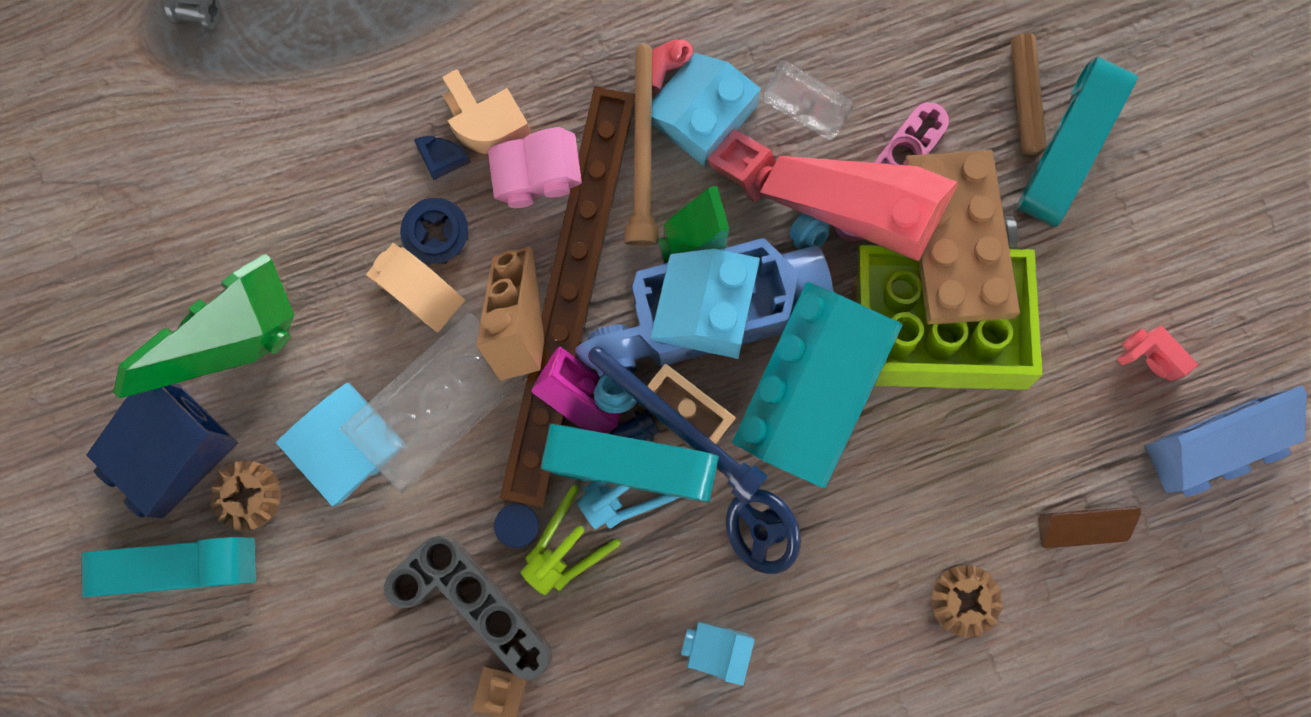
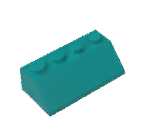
(816, 384)

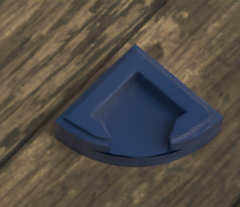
(441, 155)

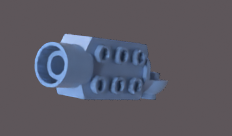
(774, 296)

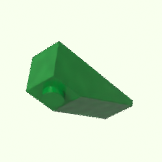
(696, 226)

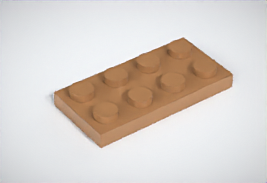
(968, 258)

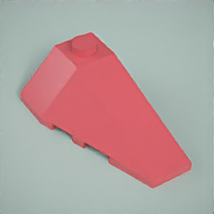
(871, 200)

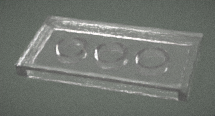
(429, 406)

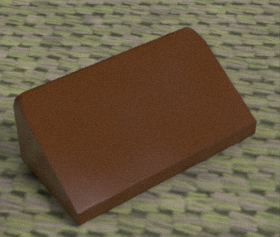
(1088, 526)

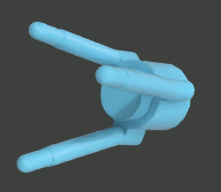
(601, 503)

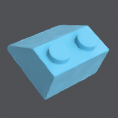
(703, 105)
(706, 301)

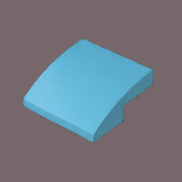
(324, 451)

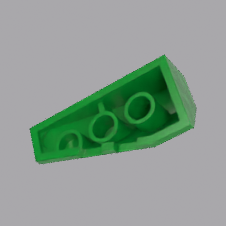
(216, 336)

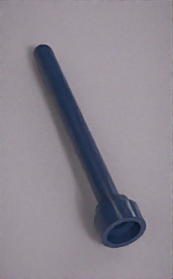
(742, 477)

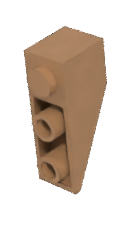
(511, 316)

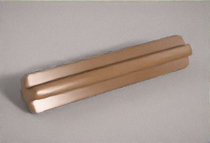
(1028, 94)

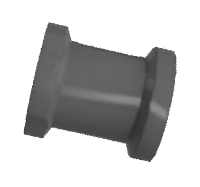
(206, 13)

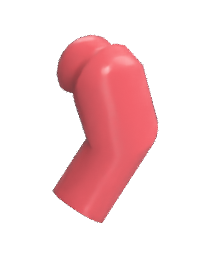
(667, 58)

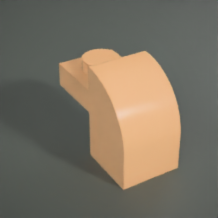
(483, 123)
(415, 286)

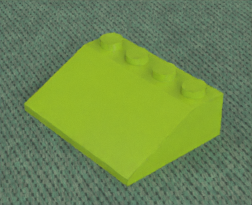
(951, 354)

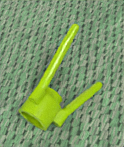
(546, 568)

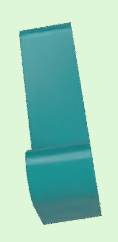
(1077, 140)
(629, 463)
(169, 567)

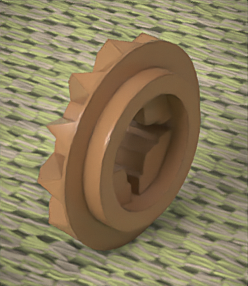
(261, 505)
(946, 603)

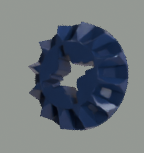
(434, 212)

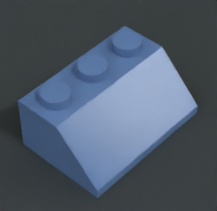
(1230, 442)

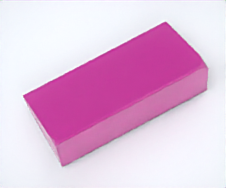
(570, 389)

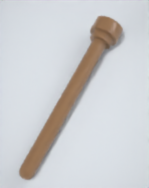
(641, 226)

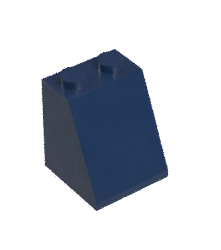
(159, 449)

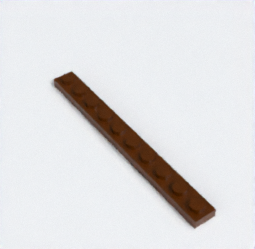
(571, 283)

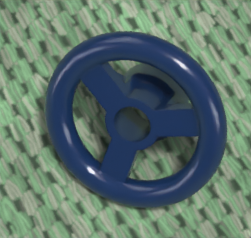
(766, 529)

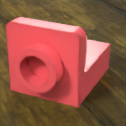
(743, 162)
(1162, 351)

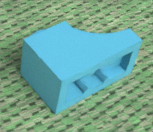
(718, 651)

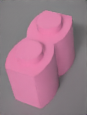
(534, 167)

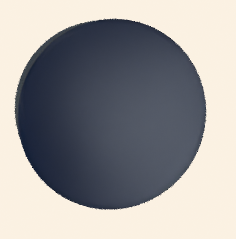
(516, 526)

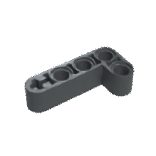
(479, 613)

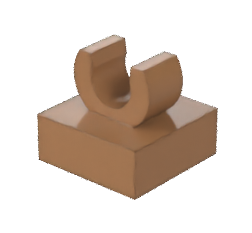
(499, 693)

